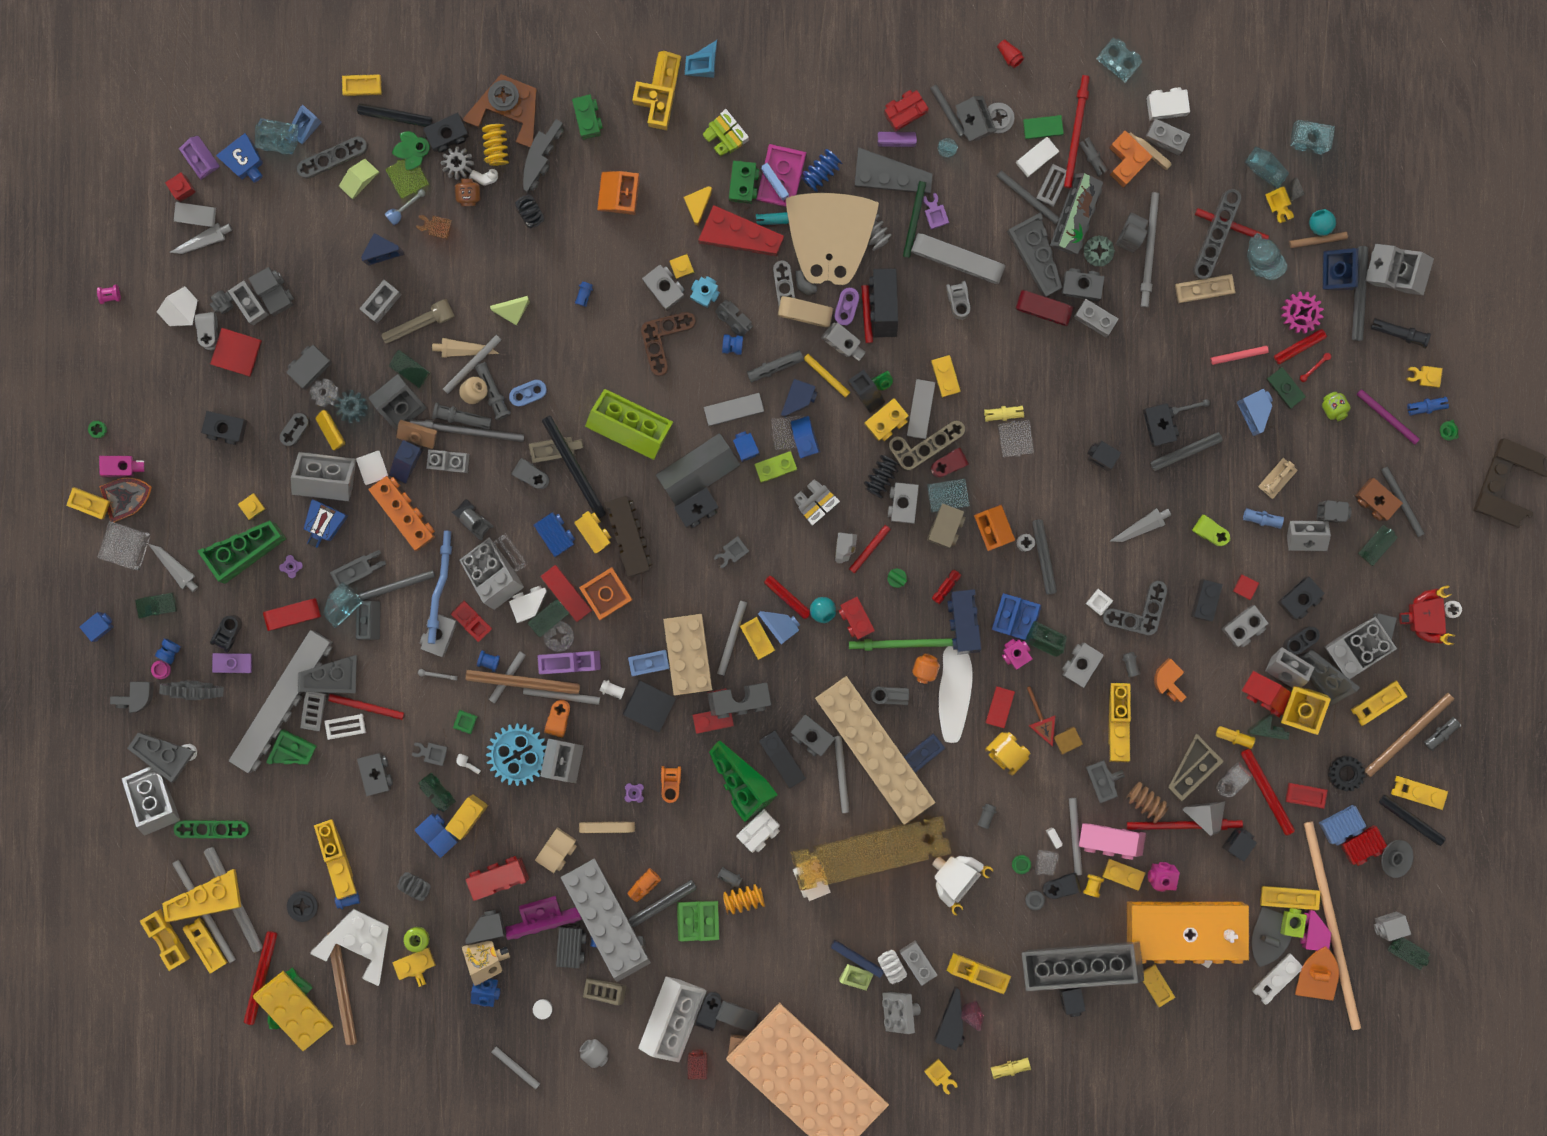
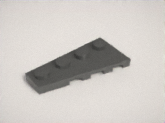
(887, 174)

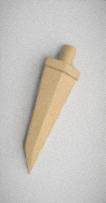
(458, 348)

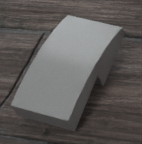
(194, 214)
(448, 461)

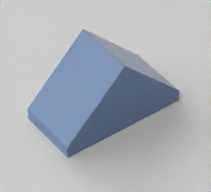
(306, 122)

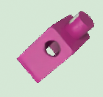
(110, 466)

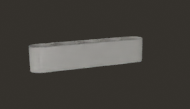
(958, 258)

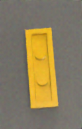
(1290, 897)

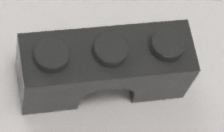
(755, 698)

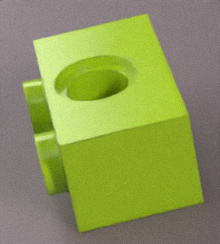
(775, 467)

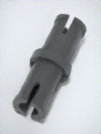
(1093, 156)
(1442, 733)

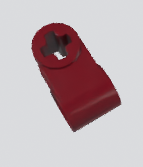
(952, 462)

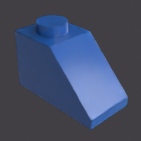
(805, 437)
(745, 446)

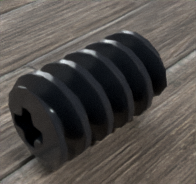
(881, 476)

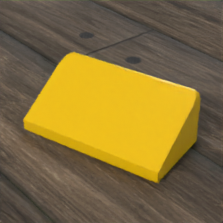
(666, 69)
(330, 430)

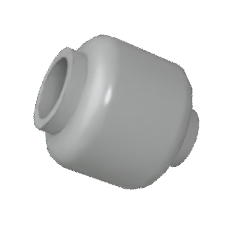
(594, 1053)

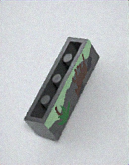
(1076, 213)

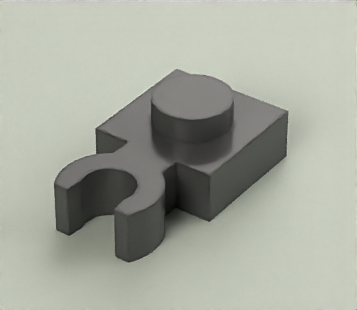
(733, 550)
(433, 753)

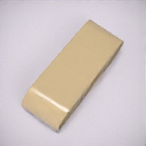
(805, 311)

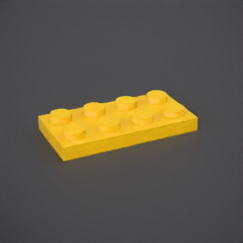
(292, 1011)

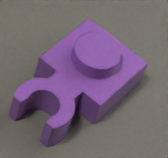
(935, 214)

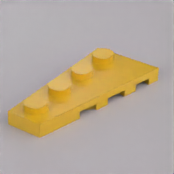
(212, 897)

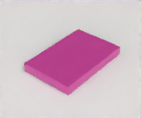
(788, 167)

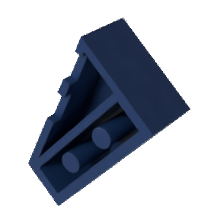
(964, 622)

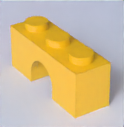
(171, 948)

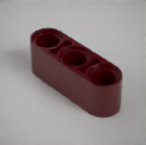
(1044, 308)

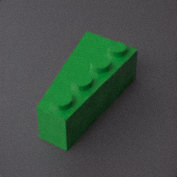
(240, 551)

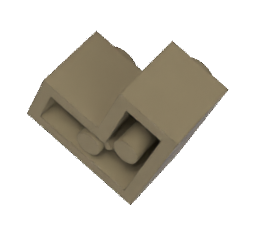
(945, 526)

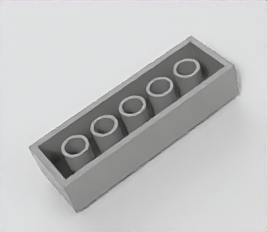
(605, 920)

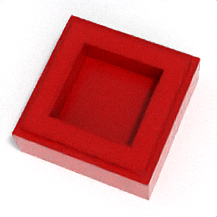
(1245, 587)

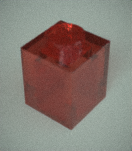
(697, 1065)

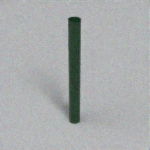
(914, 219)

